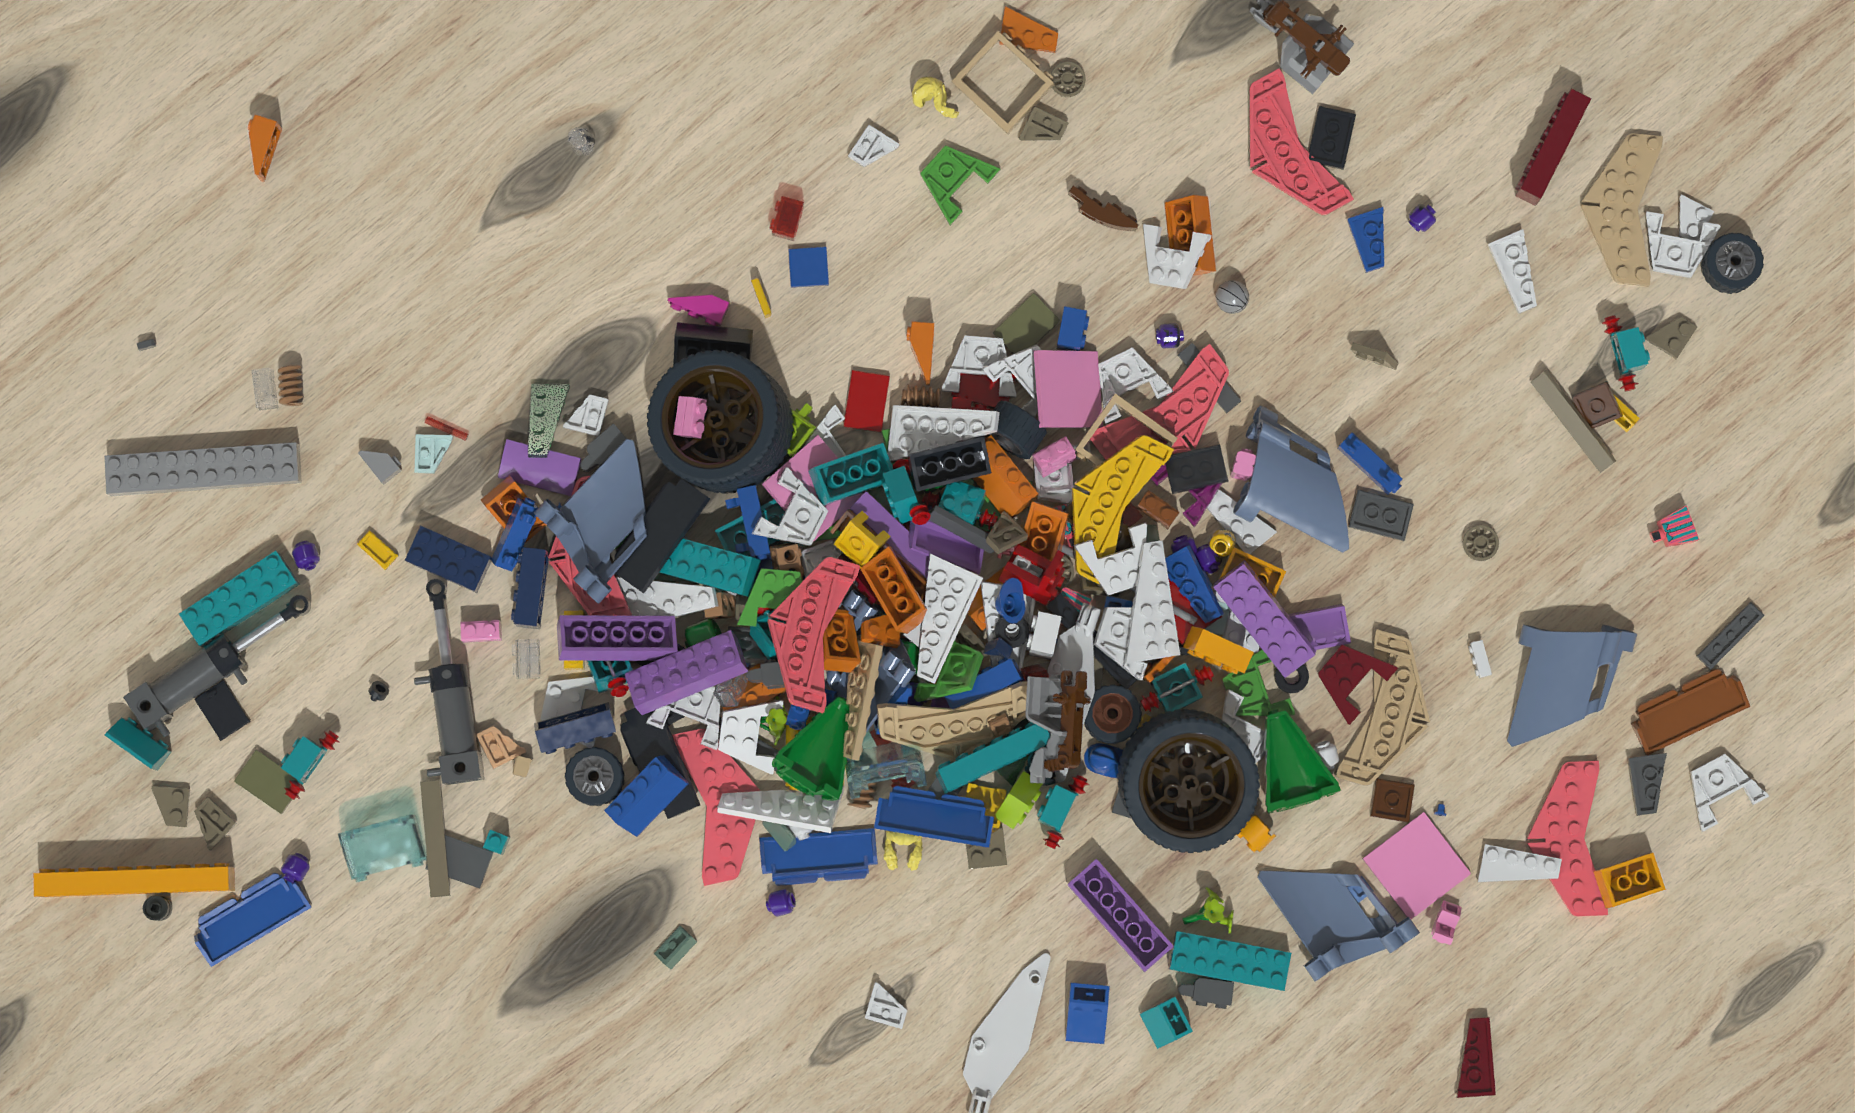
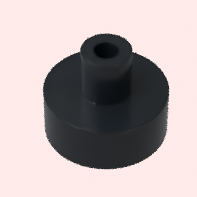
(378, 691)

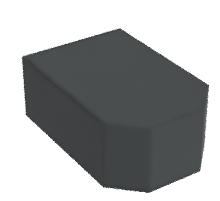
(146, 344)

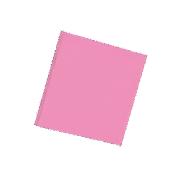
(1067, 388)
(810, 456)
(1416, 866)

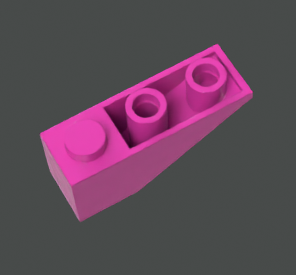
(704, 306)

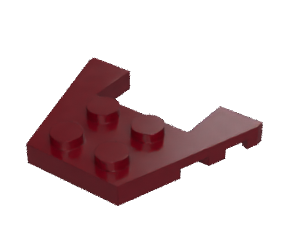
(1345, 672)

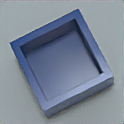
(1071, 329)

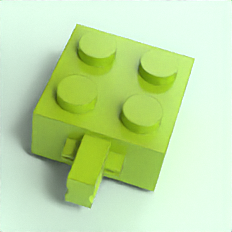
(802, 429)
(1019, 801)

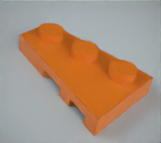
(1028, 33)

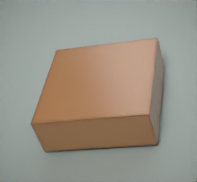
(1000, 725)

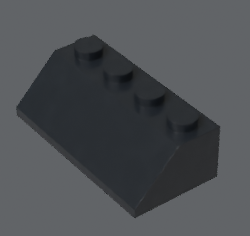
(697, 338)
(949, 463)

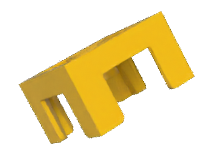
(859, 542)
(991, 797)

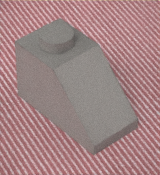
(381, 464)

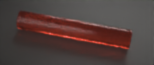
(446, 428)

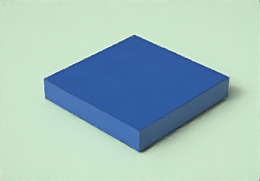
(808, 267)

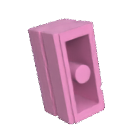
(690, 417)
(1054, 457)
(1243, 465)
(481, 631)

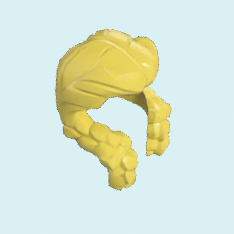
(930, 87)
(902, 839)

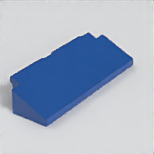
(945, 819)
(824, 854)
(245, 920)

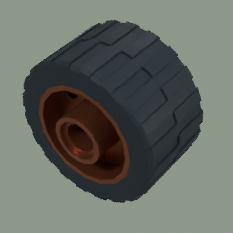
(1127, 711)

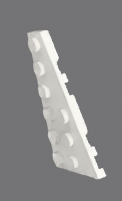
(782, 807)

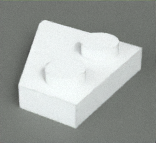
(872, 147)
(1692, 218)
(589, 416)
(885, 1008)

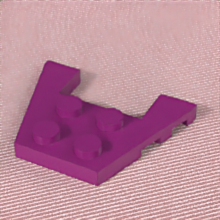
(1202, 495)

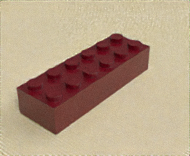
(1555, 142)

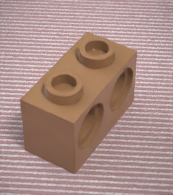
(792, 562)
(725, 608)

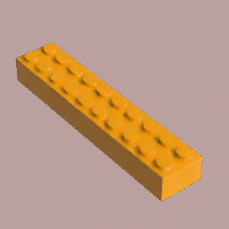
(129, 881)

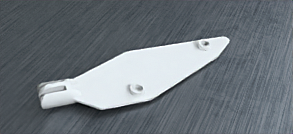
(1076, 653)
(1004, 1035)

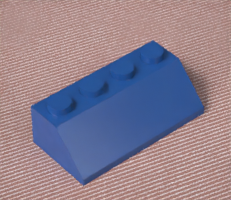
(647, 796)

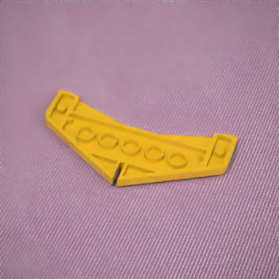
(1110, 491)

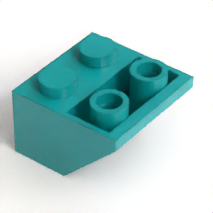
(1166, 1022)

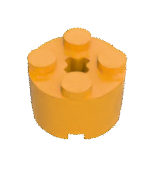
(1256, 834)

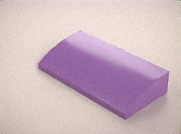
(554, 474)
(944, 544)
(1323, 626)

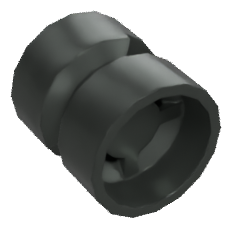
(157, 908)

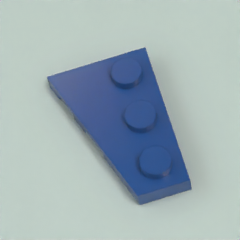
(1369, 238)

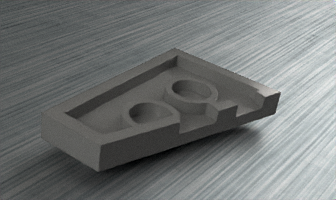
(1646, 779)

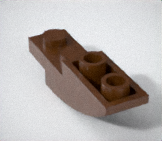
(1108, 216)

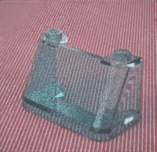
(883, 764)
(382, 847)

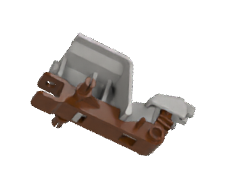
(1312, 45)
(1059, 709)

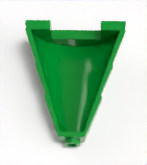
(815, 757)
(1292, 766)

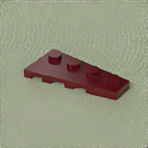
(1477, 1063)

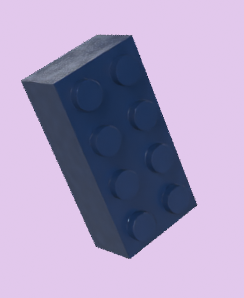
(448, 559)
(531, 588)
(575, 728)

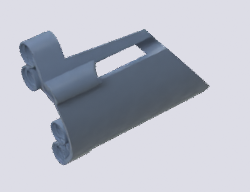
(1292, 485)
(600, 519)
(894, 667)
(1562, 678)
(1332, 920)

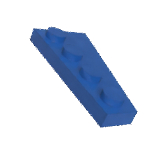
(1188, 576)

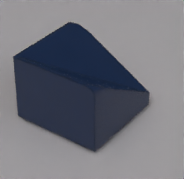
(998, 648)

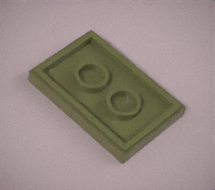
(1026, 325)
(266, 781)

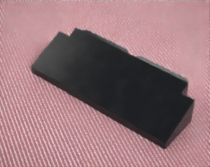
(666, 524)
(648, 742)

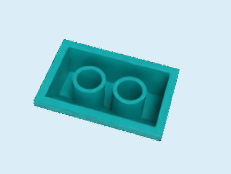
(138, 743)

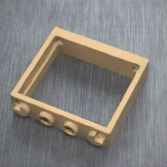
(1032, 64)
(1131, 410)

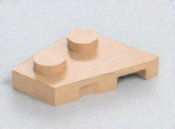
(498, 747)

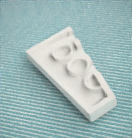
(1513, 265)
(1248, 534)
(1516, 865)

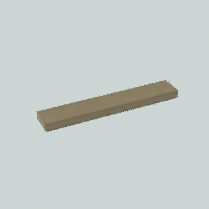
(1573, 421)
(435, 838)

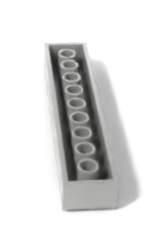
(202, 469)

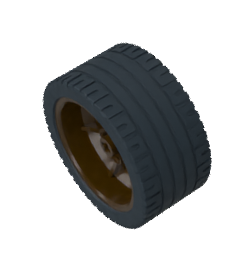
(765, 440)
(1231, 802)

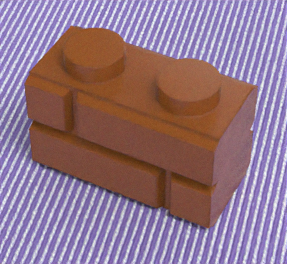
(1157, 509)

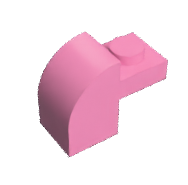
(1446, 922)

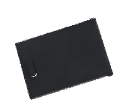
(222, 710)

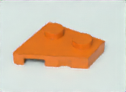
(880, 632)
(1157, 665)

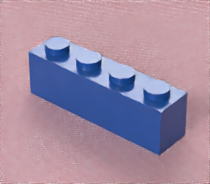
(990, 681)

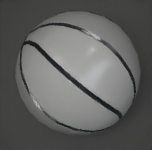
(1232, 296)

